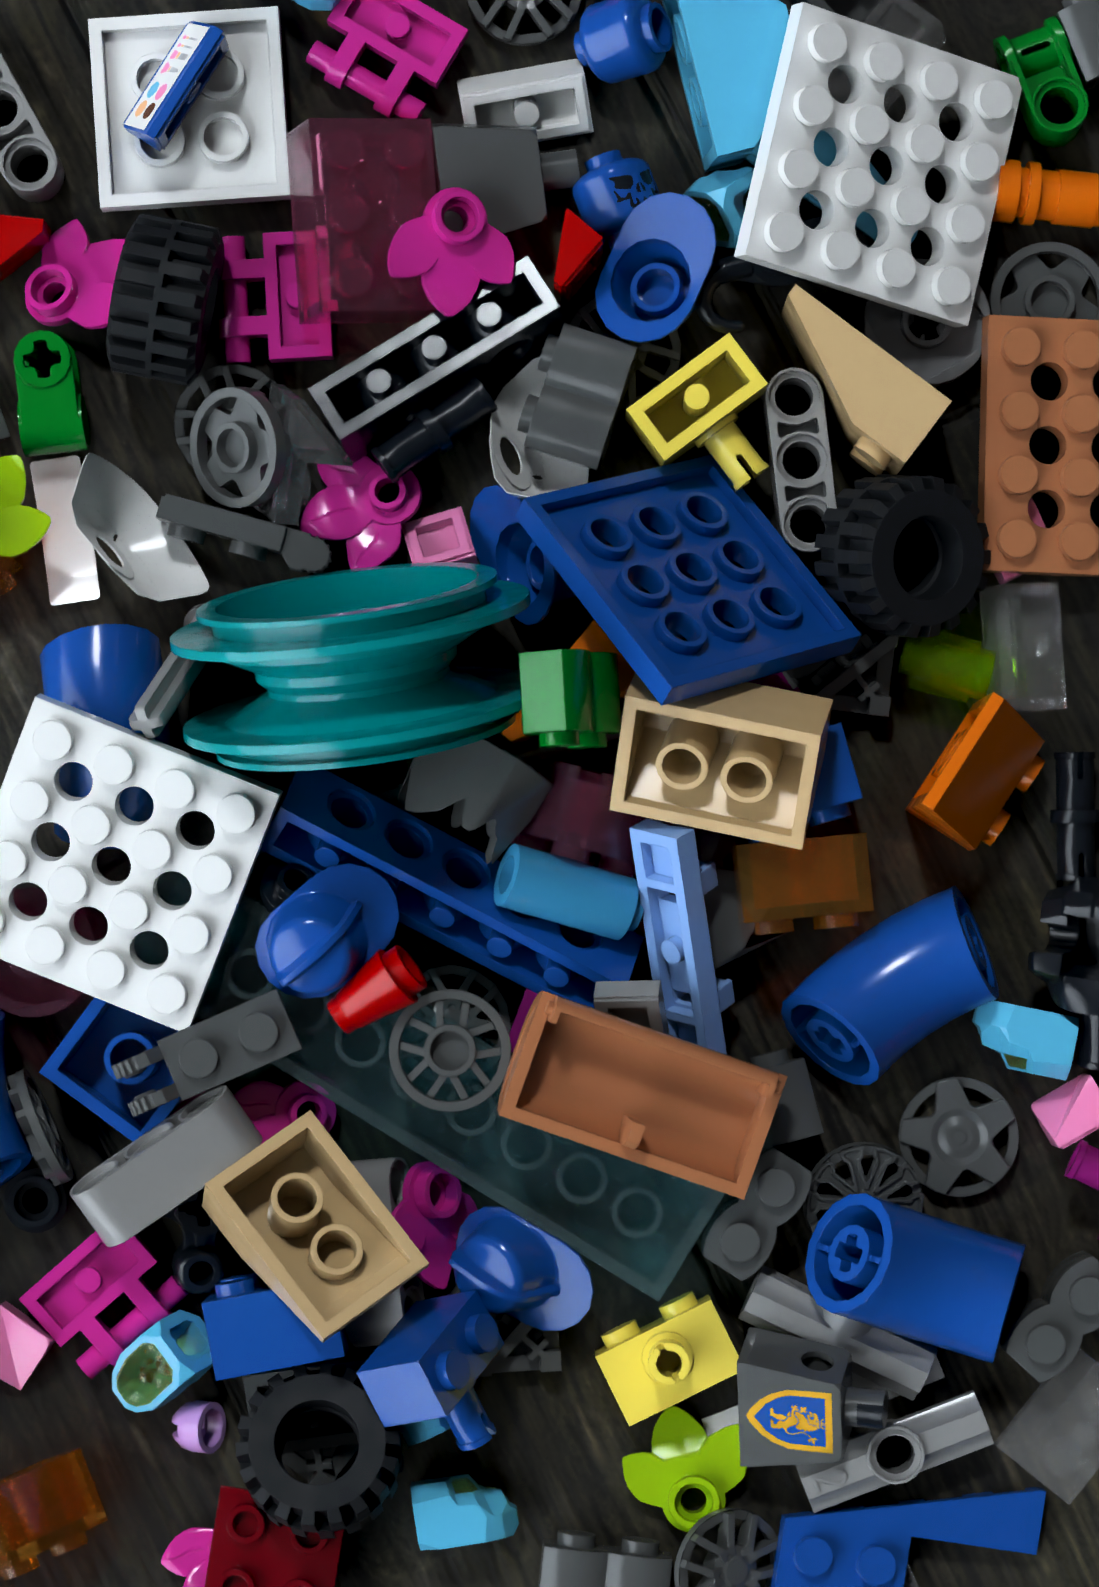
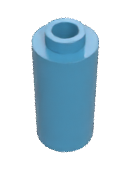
(567, 892)

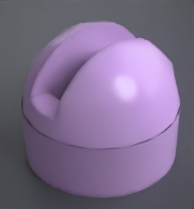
(200, 1426)

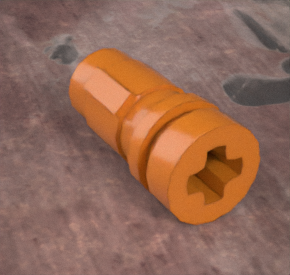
(1046, 195)

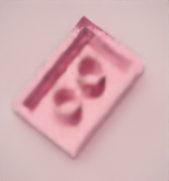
(348, 198)

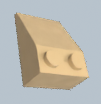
(870, 394)
(312, 1227)

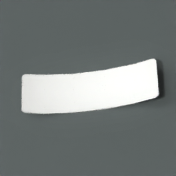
(67, 553)

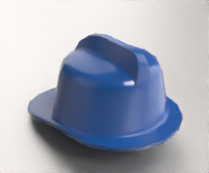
(656, 268)
(510, 550)
(327, 930)
(521, 1270)

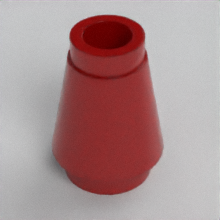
(377, 990)

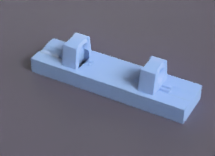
(679, 930)

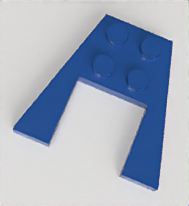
(873, 1543)

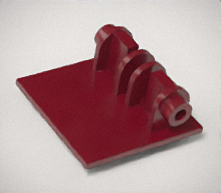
(258, 1553)

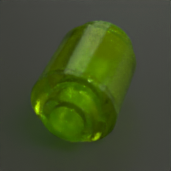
(947, 666)

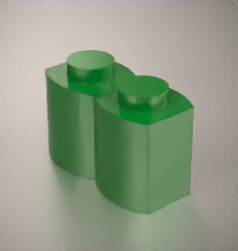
(570, 697)

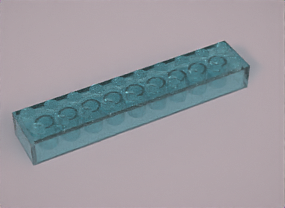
(595, 1202)

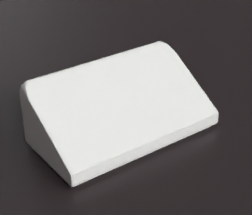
(539, 96)

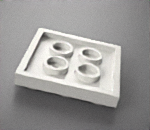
(231, 138)

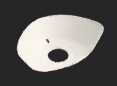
(555, 472)
(151, 561)

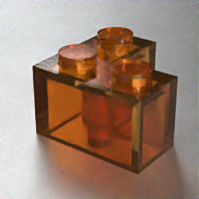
(820, 881)
(46, 1509)

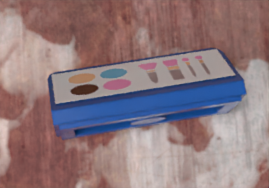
(177, 84)

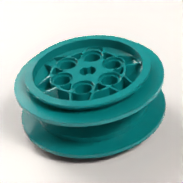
(354, 666)

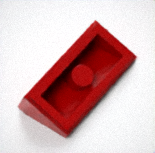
(578, 257)

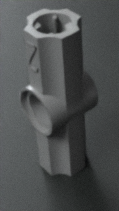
(878, 1355)
(934, 1437)

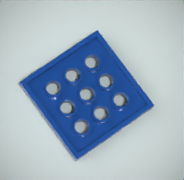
(675, 500)

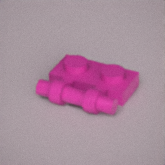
(401, 31)
(286, 337)
(86, 1284)

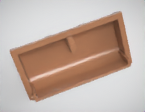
(640, 1094)

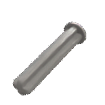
(166, 690)

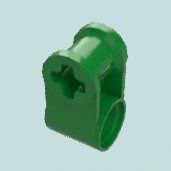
(1045, 74)
(49, 408)

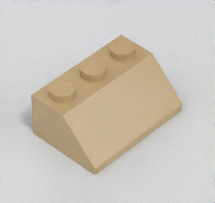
(723, 760)

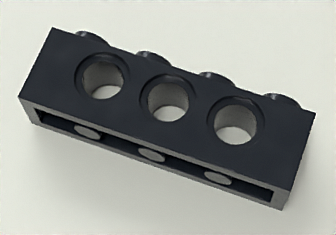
(436, 357)

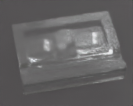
(1059, 1429)

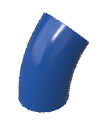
(103, 674)
(892, 988)
(913, 1274)

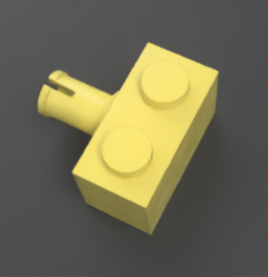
(701, 410)
(667, 1358)

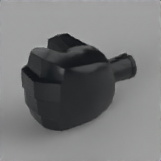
(1072, 958)

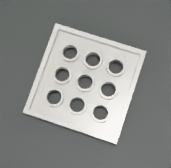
(789, 169)
(178, 784)

